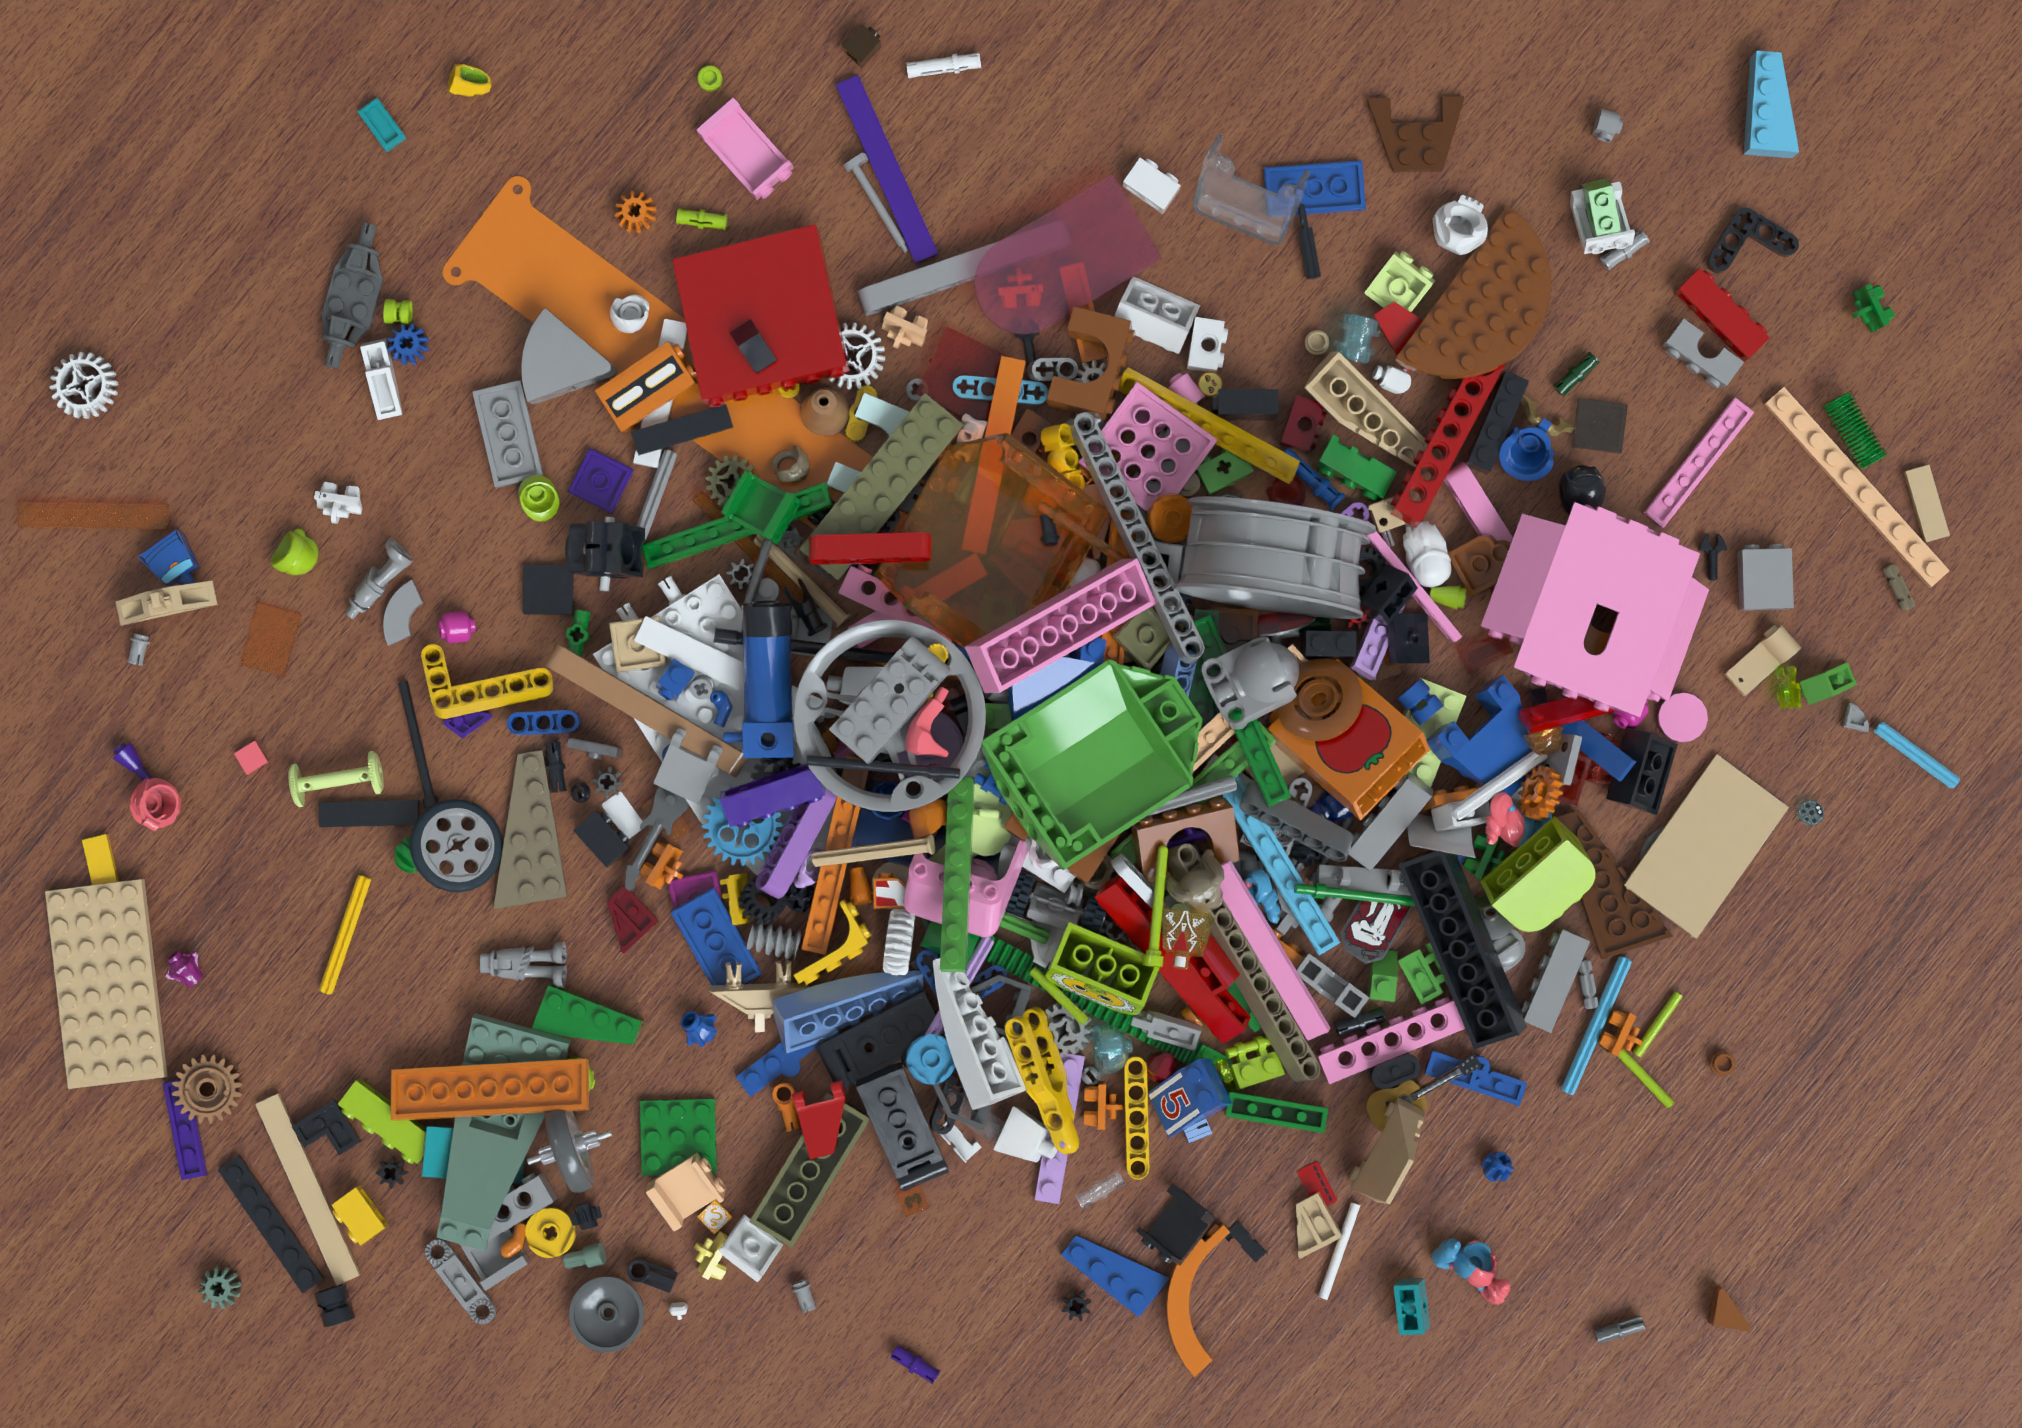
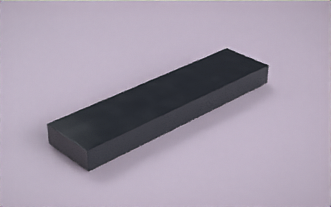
(682, 429)
(368, 813)

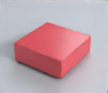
(251, 757)

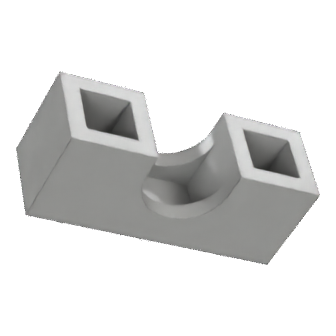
(1683, 345)
(1331, 985)

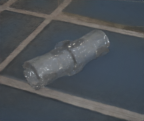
(1100, 1189)

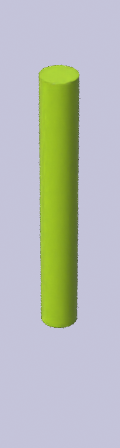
(1057, 994)
(1657, 1024)
(1645, 1078)

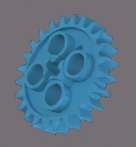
(764, 832)

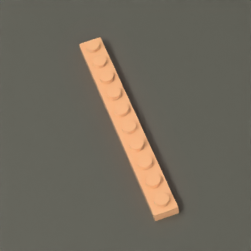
(1856, 487)

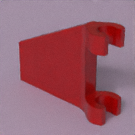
(1397, 326)
(821, 1120)

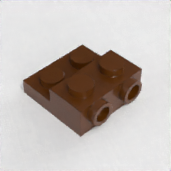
(1236, 626)

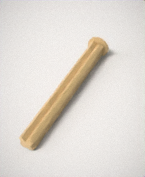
(795, 573)
(874, 851)

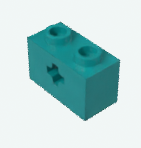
(1411, 1306)

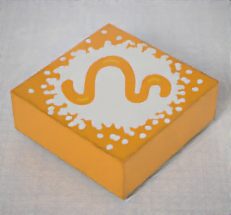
(714, 1216)

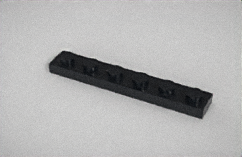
(271, 1224)

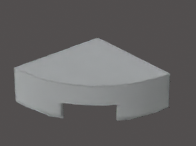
(1855, 718)

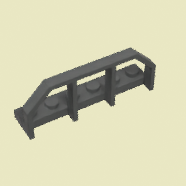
(1021, 999)

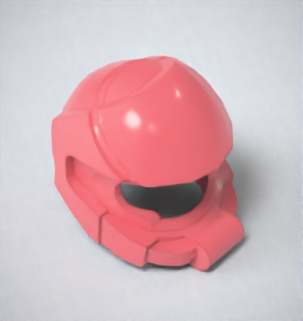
(147, 803)

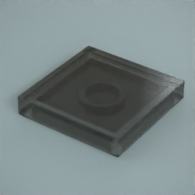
(1599, 425)

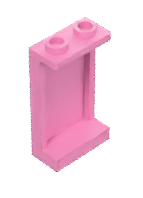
(745, 150)

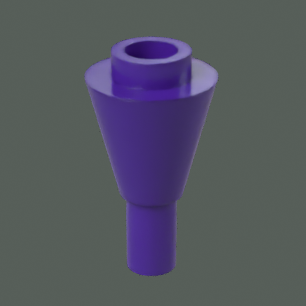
(128, 757)

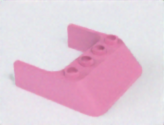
(987, 897)

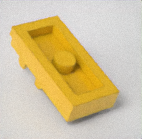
(735, 884)

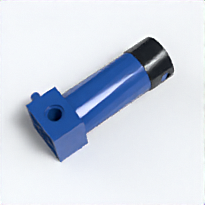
(766, 681)

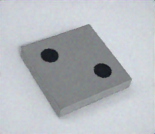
(1565, 758)

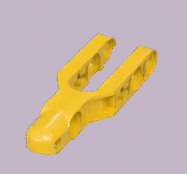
(1050, 1087)

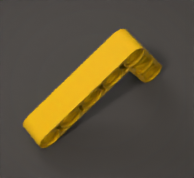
(479, 689)

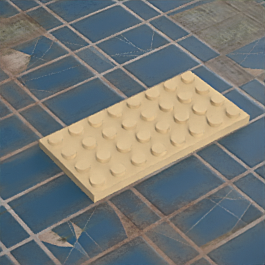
(106, 984)

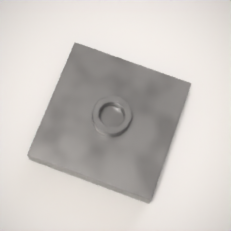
(593, 749)

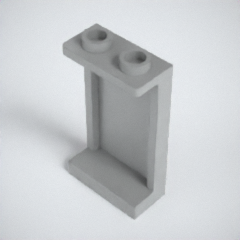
(491, 1264)

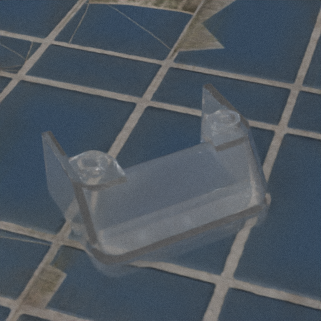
(1244, 204)

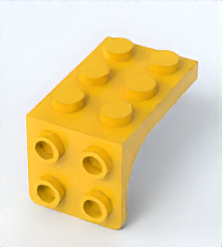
(856, 939)

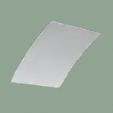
(1423, 835)

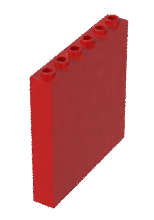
(785, 293)

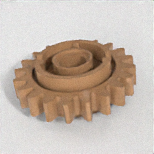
(223, 1089)

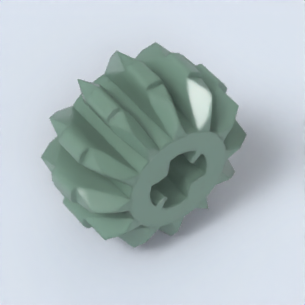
(212, 1291)

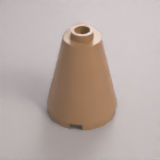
(825, 419)

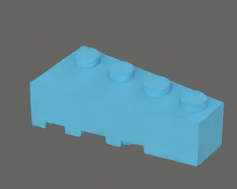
(1769, 112)

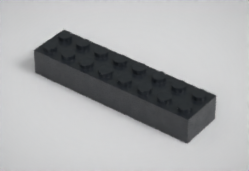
(1463, 947)

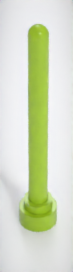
(1153, 955)

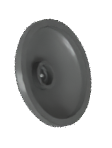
(597, 1329)

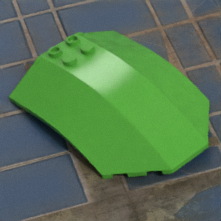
(1096, 758)

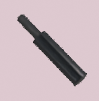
(1308, 246)

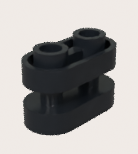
(1394, 1071)

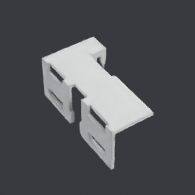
(963, 1147)

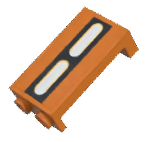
(647, 386)

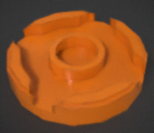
(1169, 518)

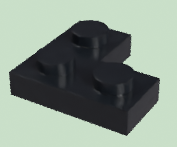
(328, 1122)

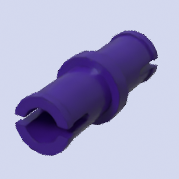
(915, 1364)

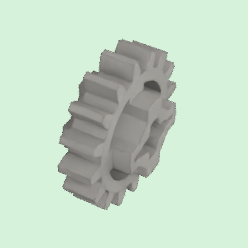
(1074, 1029)

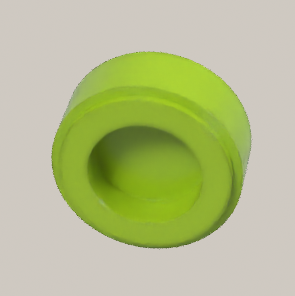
(710, 78)

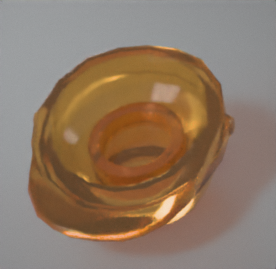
(1544, 741)

